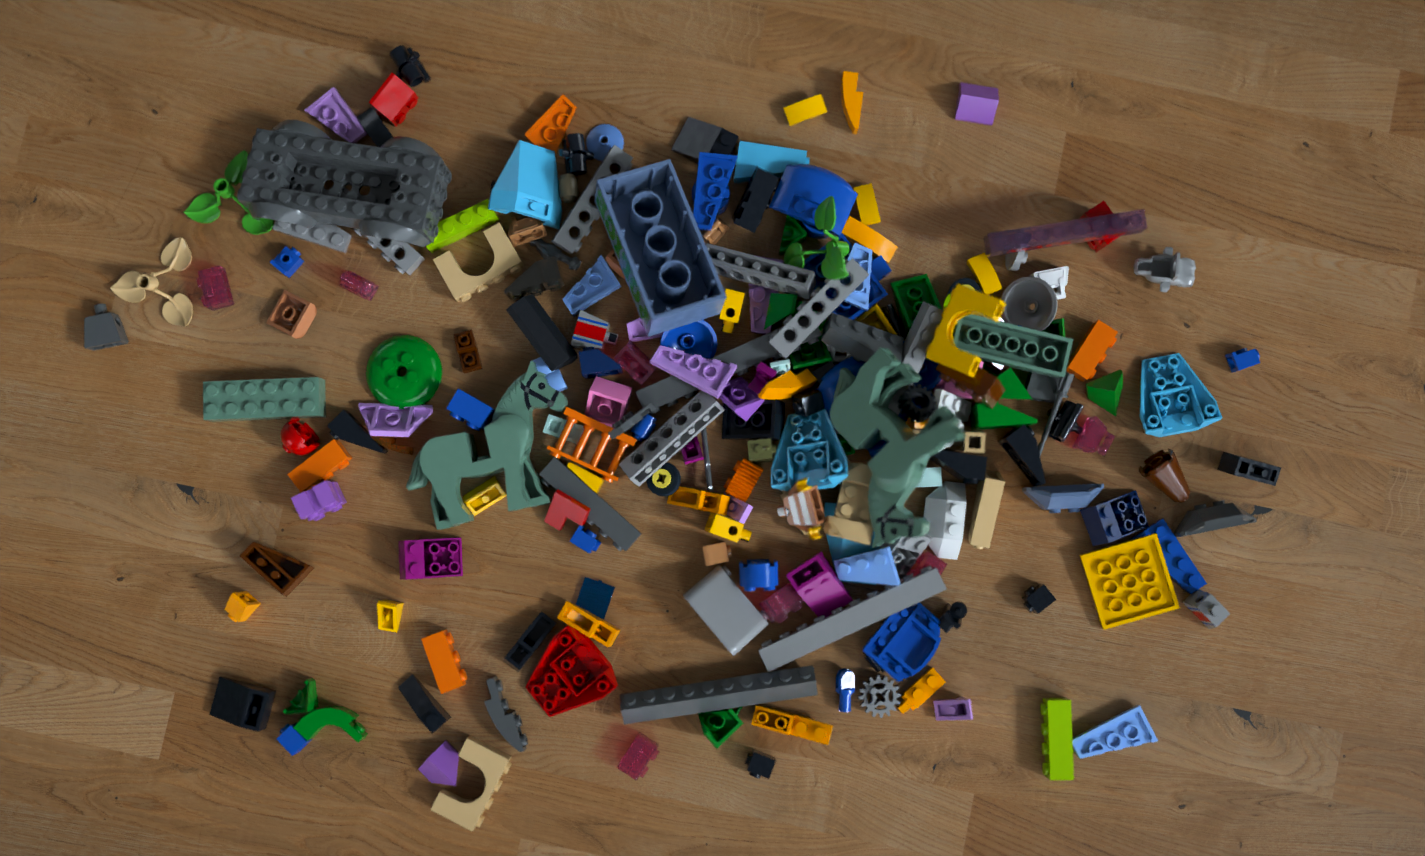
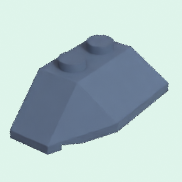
(1063, 497)

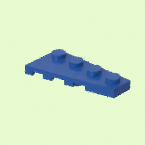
(711, 183)
(1178, 562)

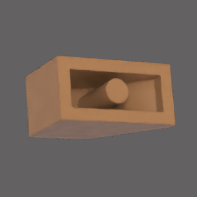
(716, 553)

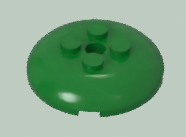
(422, 374)

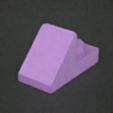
(738, 509)
(953, 709)

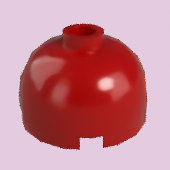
(298, 437)

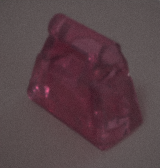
(358, 285)
(1091, 436)

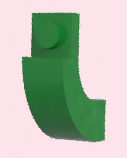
(331, 715)

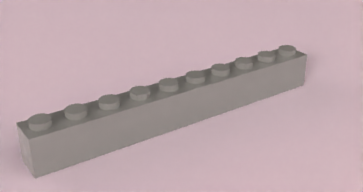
(851, 619)

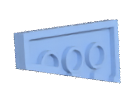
(1116, 733)

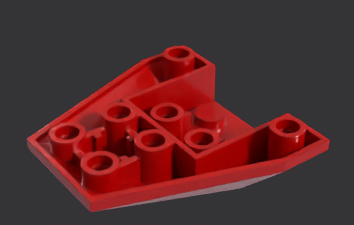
(571, 673)

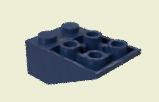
(1114, 518)

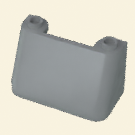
(726, 609)

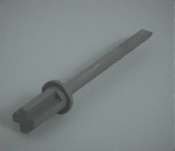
(1061, 392)
(706, 459)

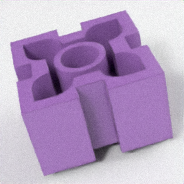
(319, 500)

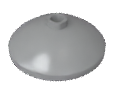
(1021, 295)

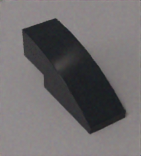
(529, 641)

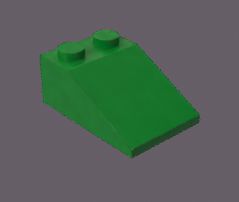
(909, 297)
(999, 417)

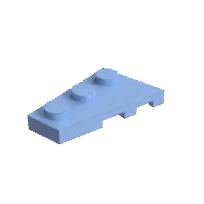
(594, 286)
(860, 296)
(868, 567)

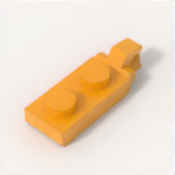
(921, 690)

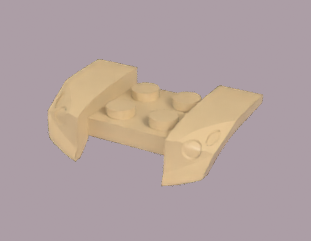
(851, 514)

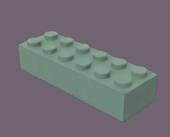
(1013, 345)
(264, 399)

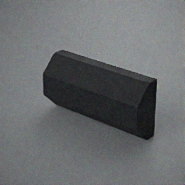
(542, 332)

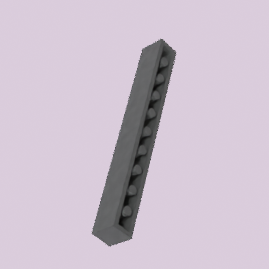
(745, 356)
(718, 694)

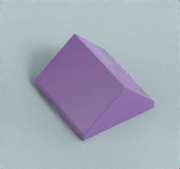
(976, 103)
(741, 398)

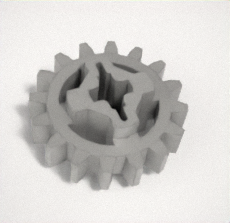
(873, 703)

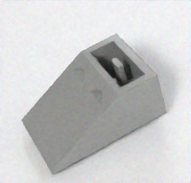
(906, 552)

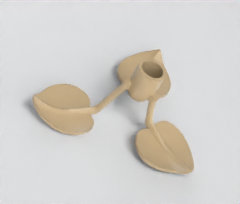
(132, 284)

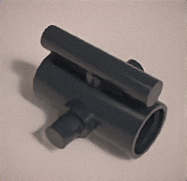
(409, 66)
(575, 154)
(1066, 421)

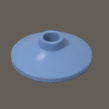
(597, 134)

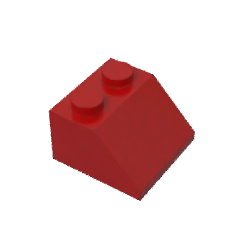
(394, 100)

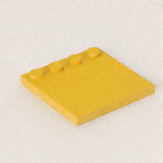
(1129, 581)

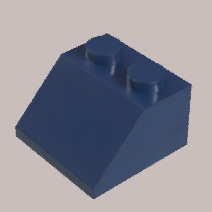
(598, 364)

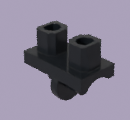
(952, 616)

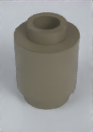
(568, 188)

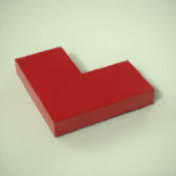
(565, 507)

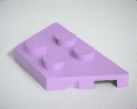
(392, 421)

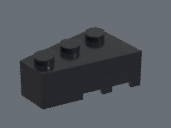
(755, 199)

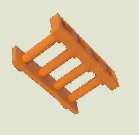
(589, 426)

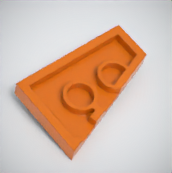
(552, 125)

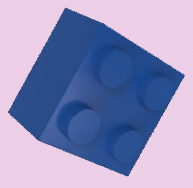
(471, 409)

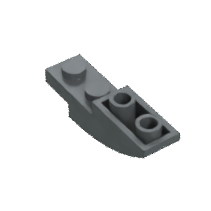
(506, 723)

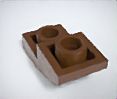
(467, 351)

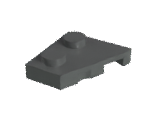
(629, 420)

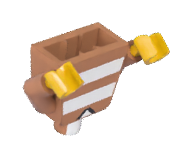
(803, 508)

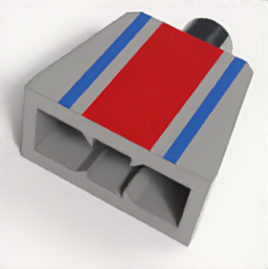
(592, 332)
(1207, 610)

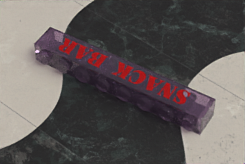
(1065, 233)

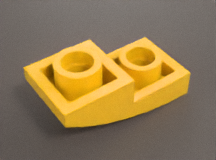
(805, 109)
(867, 204)
(984, 274)

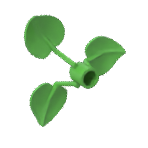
(205, 209)
(834, 264)

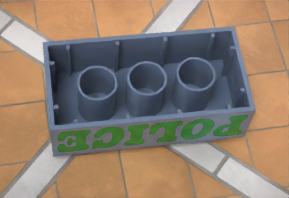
(659, 247)

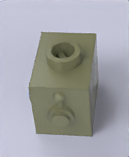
(761, 450)

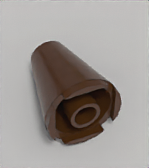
(1166, 474)

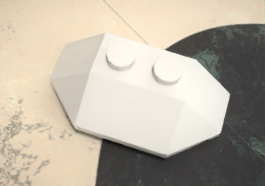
(946, 516)

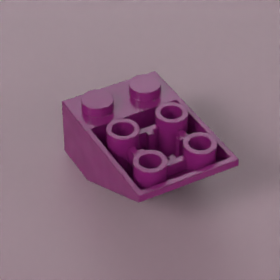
(430, 558)
(819, 585)

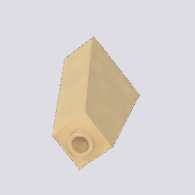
(985, 509)

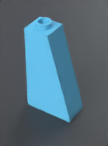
(766, 157)

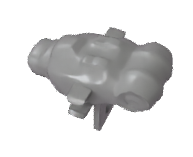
(1166, 269)

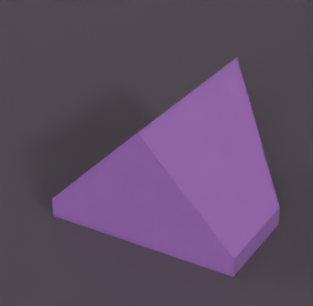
(441, 765)

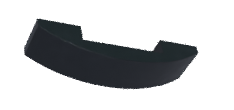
(374, 127)

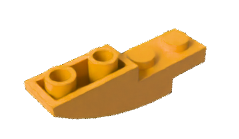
(792, 724)

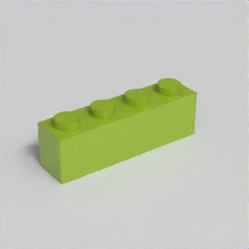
(463, 224)
(1057, 739)

